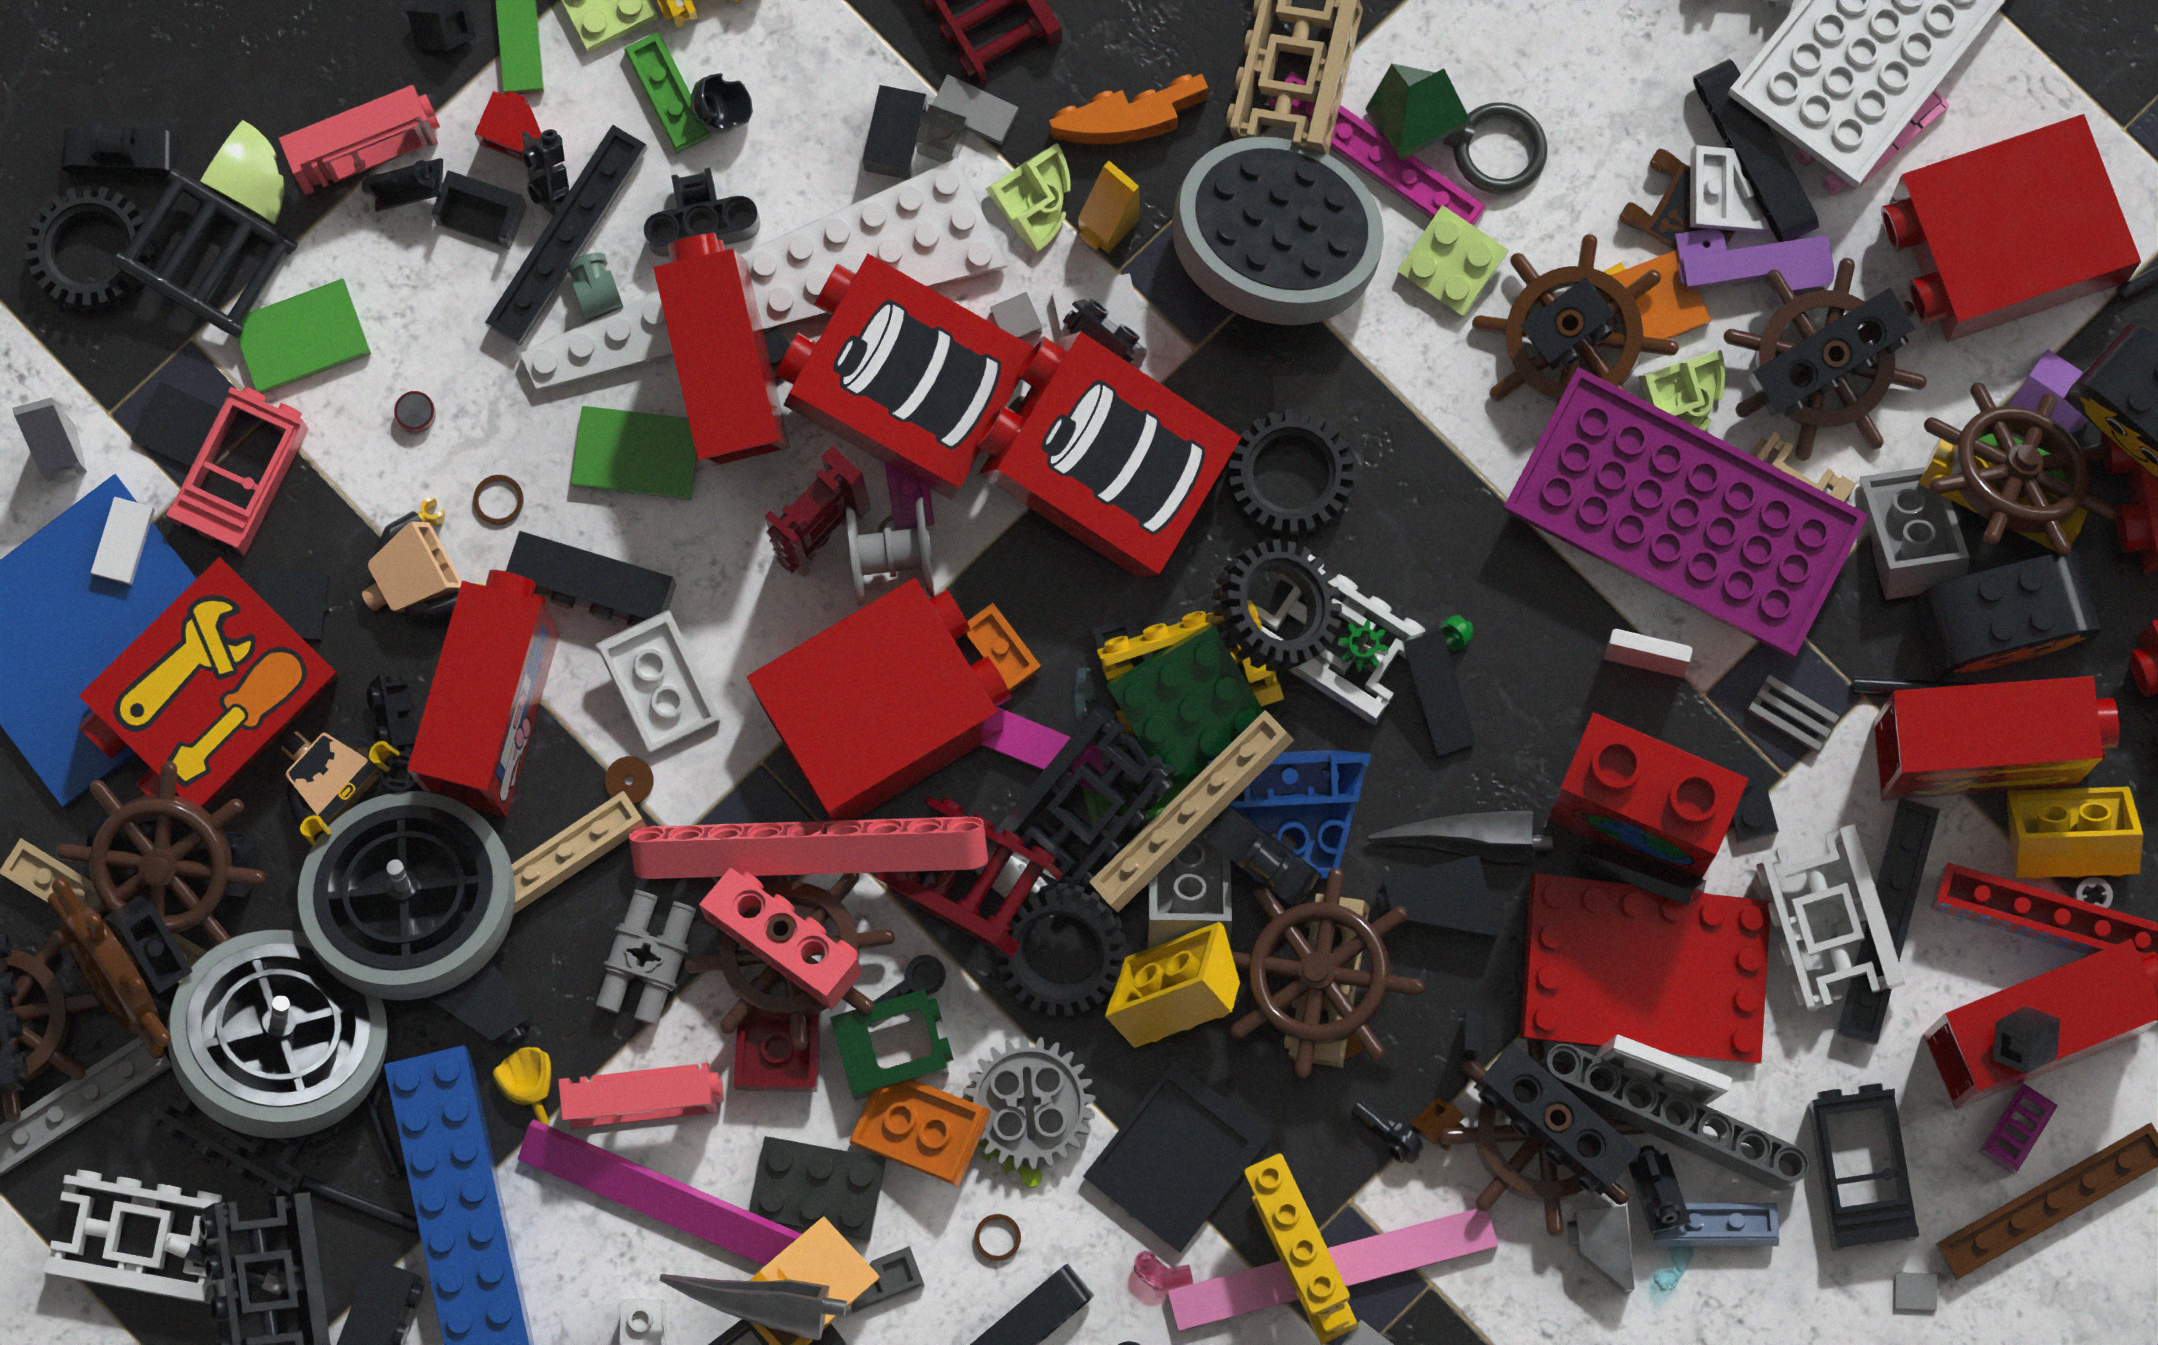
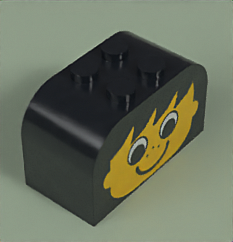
(2122, 394)
(2006, 615)

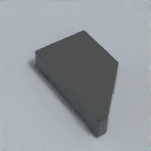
(897, 1276)

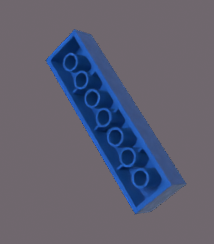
(458, 1199)

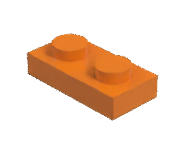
(997, 640)

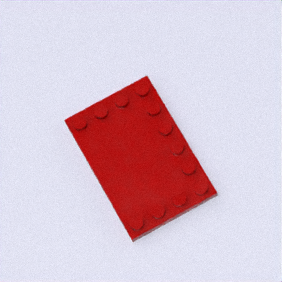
(1645, 969)

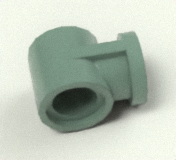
(594, 285)

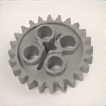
(1066, 1100)

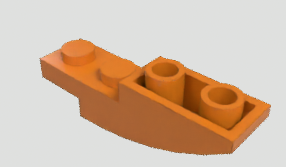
(1114, 121)

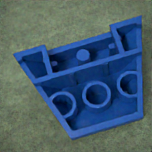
(1310, 799)

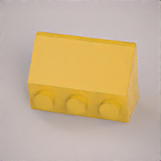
(2074, 832)
(1174, 986)

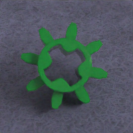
(1355, 638)

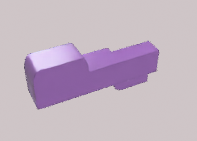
(1803, 262)

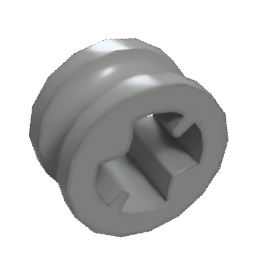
(2089, 884)

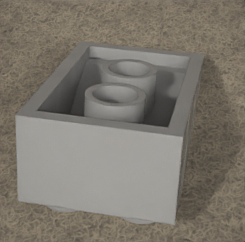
(1911, 533)
(1190, 892)

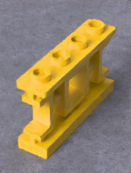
(1118, 651)
(1301, 1248)

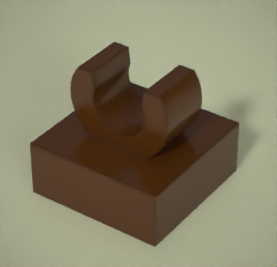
(1435, 1118)

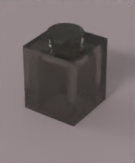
(941, 134)

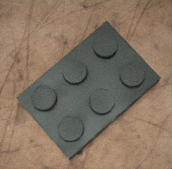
(808, 1181)

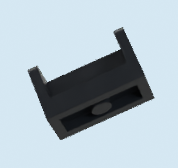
(894, 132)
(479, 209)

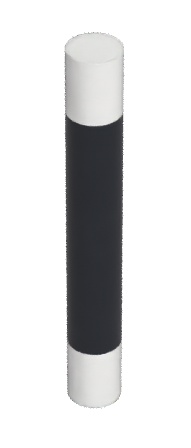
(198, 1254)

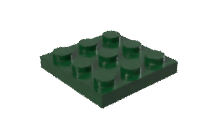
(1187, 701)

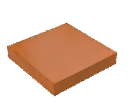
(1667, 307)

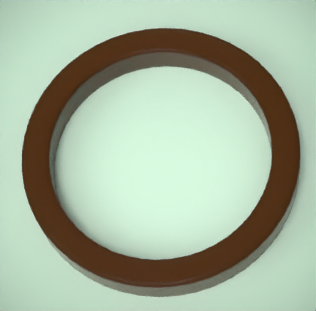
(513, 515)

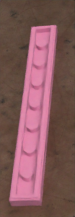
(1355, 1261)

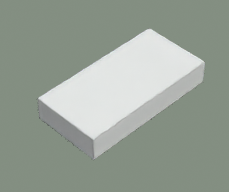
(123, 541)

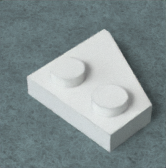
(1721, 193)

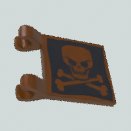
(1673, 210)

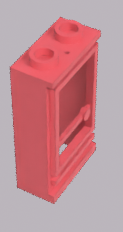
(360, 138)
(216, 517)
(641, 1095)

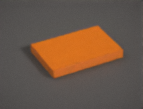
(921, 1129)

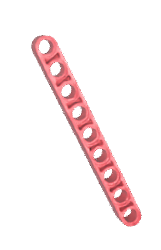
(809, 847)

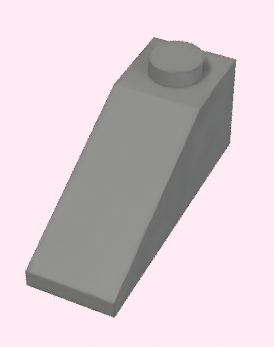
(51, 440)

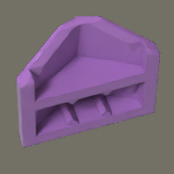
(2054, 377)

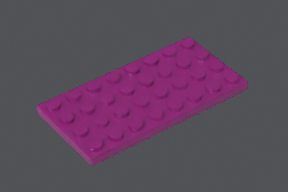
(1685, 512)

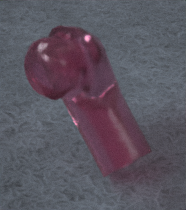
(1158, 1275)

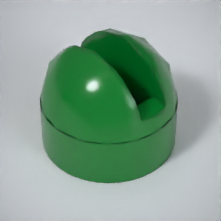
(1456, 624)

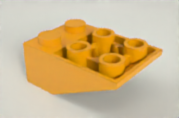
(820, 1258)

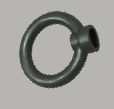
(1461, 139)

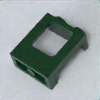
(858, 1052)

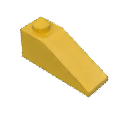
(1110, 209)

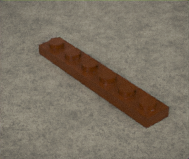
(2051, 1202)

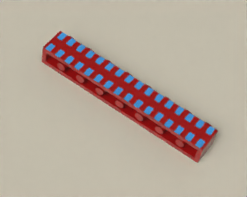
(2038, 913)

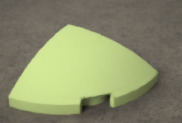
(247, 173)
(1034, 196)
(1687, 387)

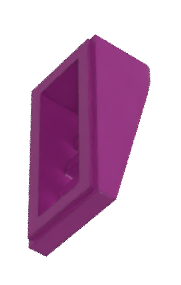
(2001, 1156)

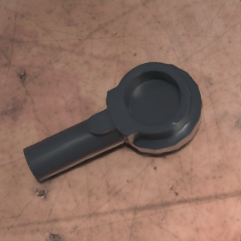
(921, 973)
(1401, 1141)

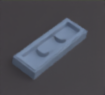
(1724, 1226)

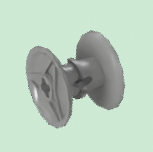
(889, 551)

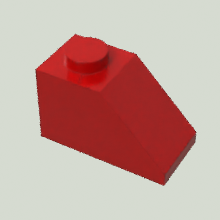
(504, 122)

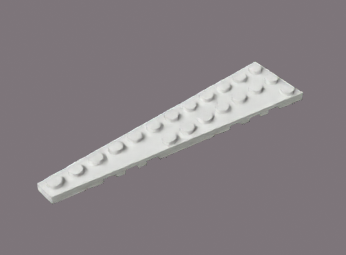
(920, 227)

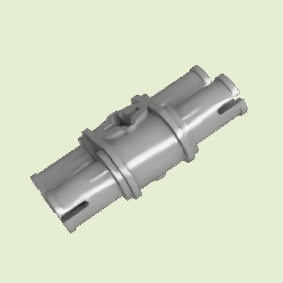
(657, 976)

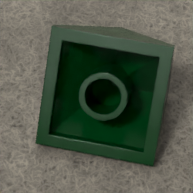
(1416, 109)

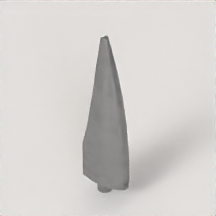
(1491, 835)
(776, 1304)

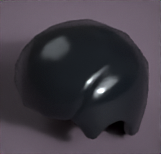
(720, 104)

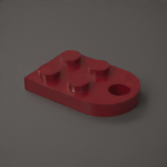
(767, 1058)

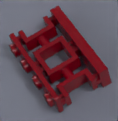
(817, 512)

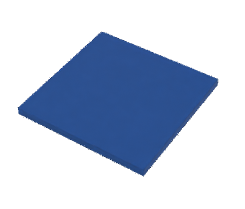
(66, 629)

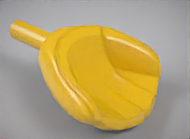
(525, 1079)

